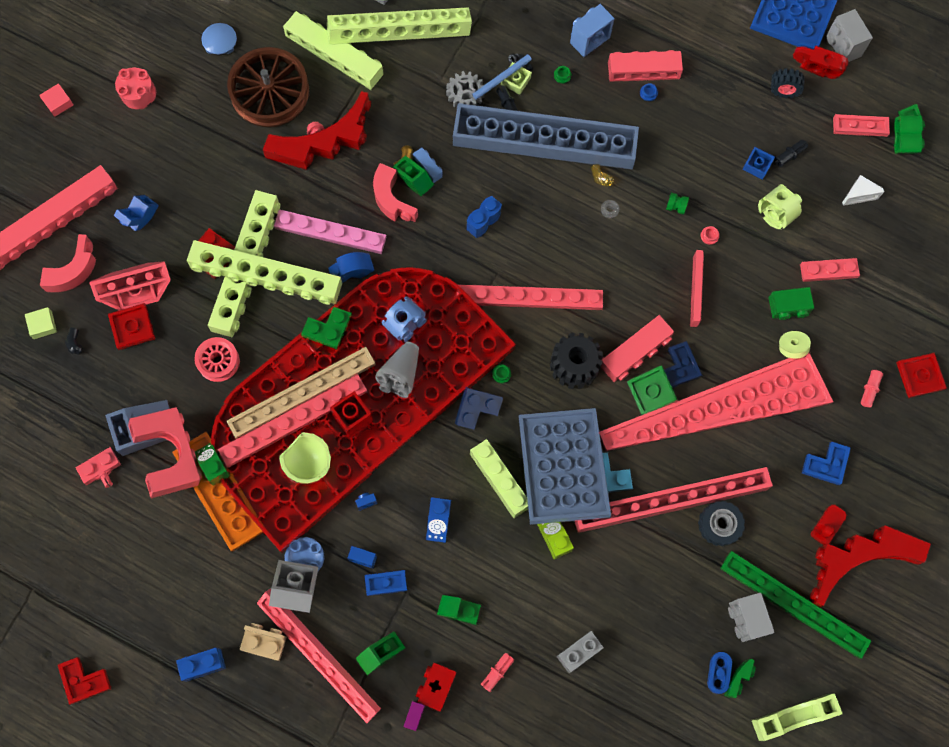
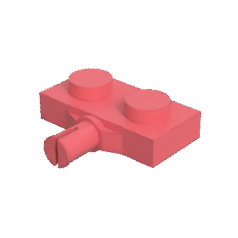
(99, 467)

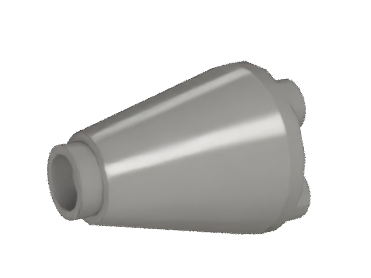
(399, 371)

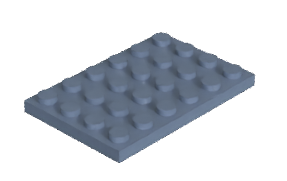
(563, 466)

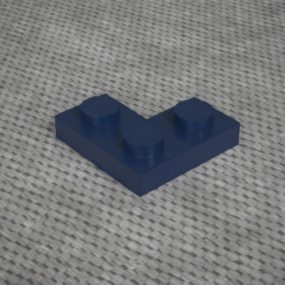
(685, 365)
(473, 403)

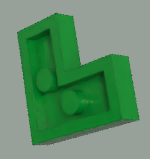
(330, 332)

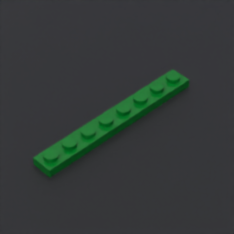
(795, 605)

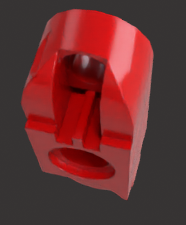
(821, 61)

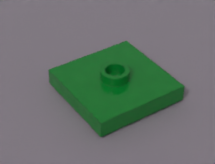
(652, 390)

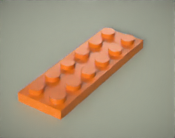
(228, 516)

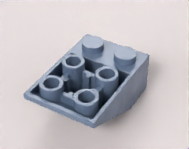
(120, 431)

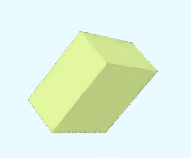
(518, 80)
(40, 323)

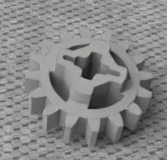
(465, 88)

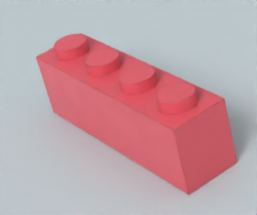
(645, 66)
(637, 348)

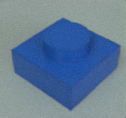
(366, 500)

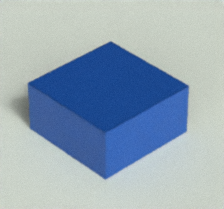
(758, 163)
(362, 557)

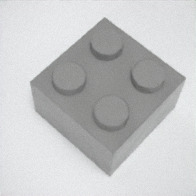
(849, 35)
(293, 586)
(750, 617)

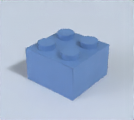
(591, 30)

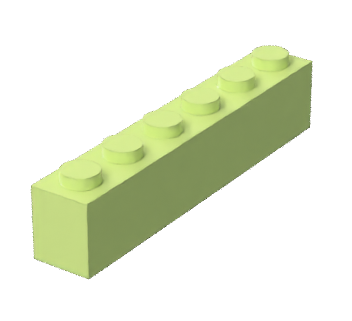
(342, 56)

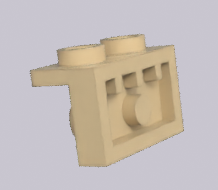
(263, 642)

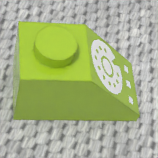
(556, 539)

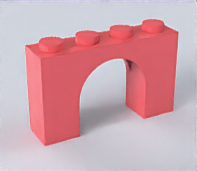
(167, 425)

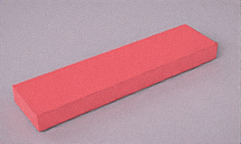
(697, 283)

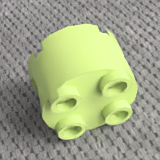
(780, 207)

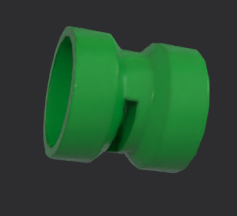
(677, 203)

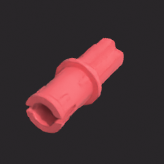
(871, 388)
(497, 672)

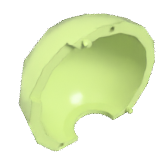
(306, 459)

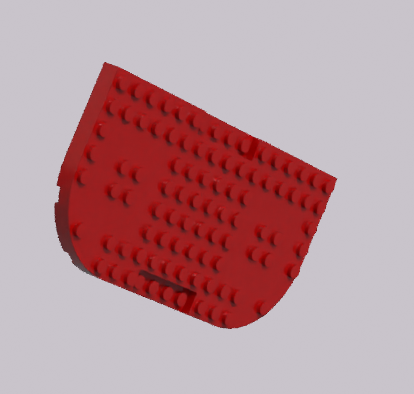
(454, 353)

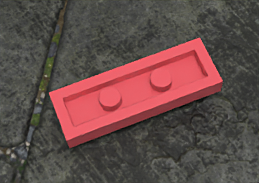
(861, 125)
(829, 270)

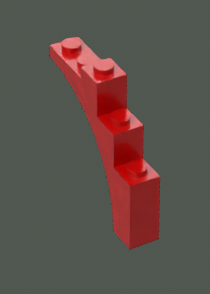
(325, 143)
(886, 545)

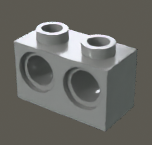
(580, 652)

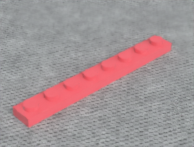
(535, 297)
(289, 422)
(321, 659)

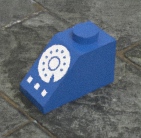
(438, 520)

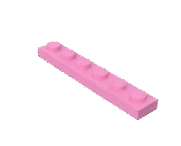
(330, 231)

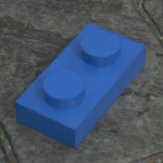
(385, 583)

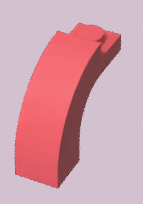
(383, 183)
(72, 274)

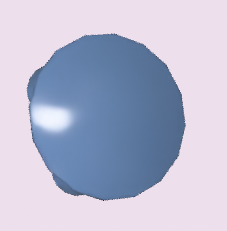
(219, 39)
(306, 552)

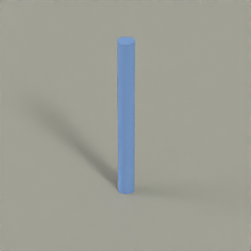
(498, 79)

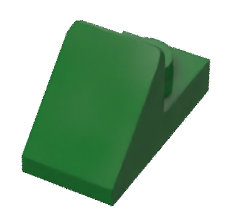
(459, 609)

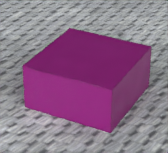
(414, 716)

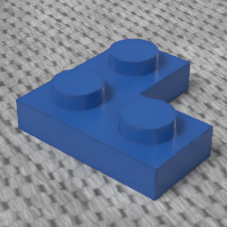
(831, 468)

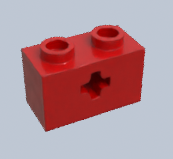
(445, 677)

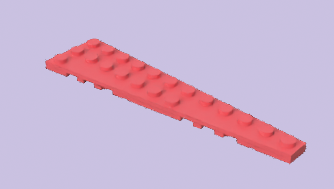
(758, 395)

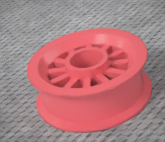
(203, 350)

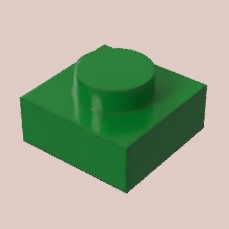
(912, 110)

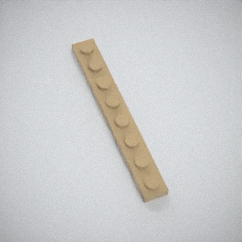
(300, 392)

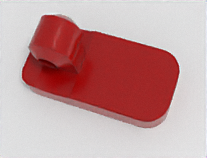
(828, 524)

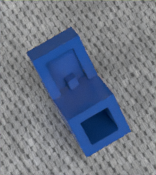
(138, 213)
(352, 265)

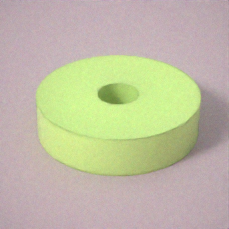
(801, 347)

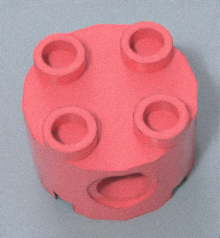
(135, 88)

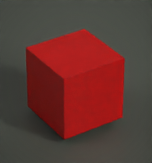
(351, 414)

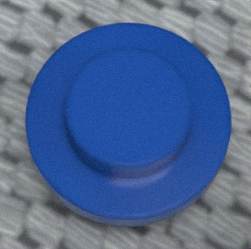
(648, 92)

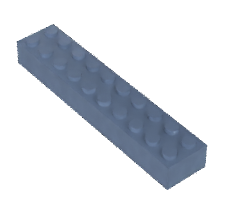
(545, 136)

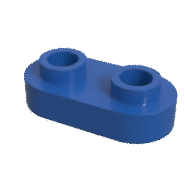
(720, 673)

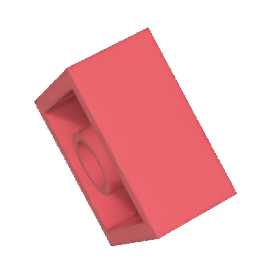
(56, 100)

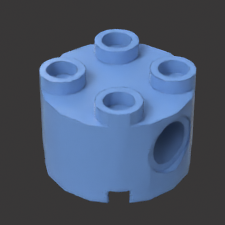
(400, 311)

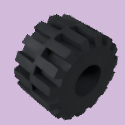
(577, 350)

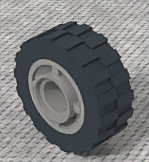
(733, 523)

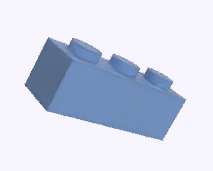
(423, 160)

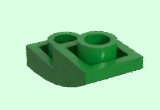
(743, 673)

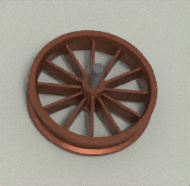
(268, 86)

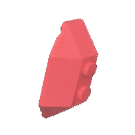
(132, 285)

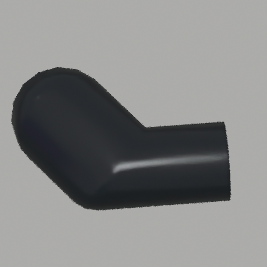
(516, 57)

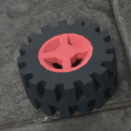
(787, 83)

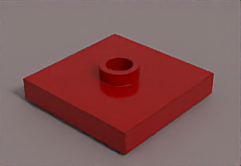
(131, 326)
(921, 375)

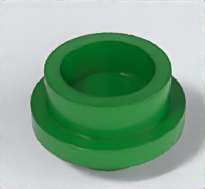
(562, 74)
(501, 373)

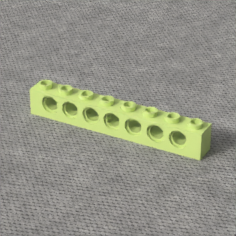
(398, 25)
(260, 202)
(202, 251)

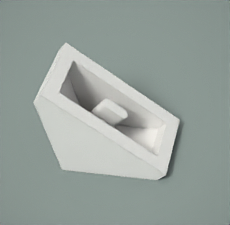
(863, 191)

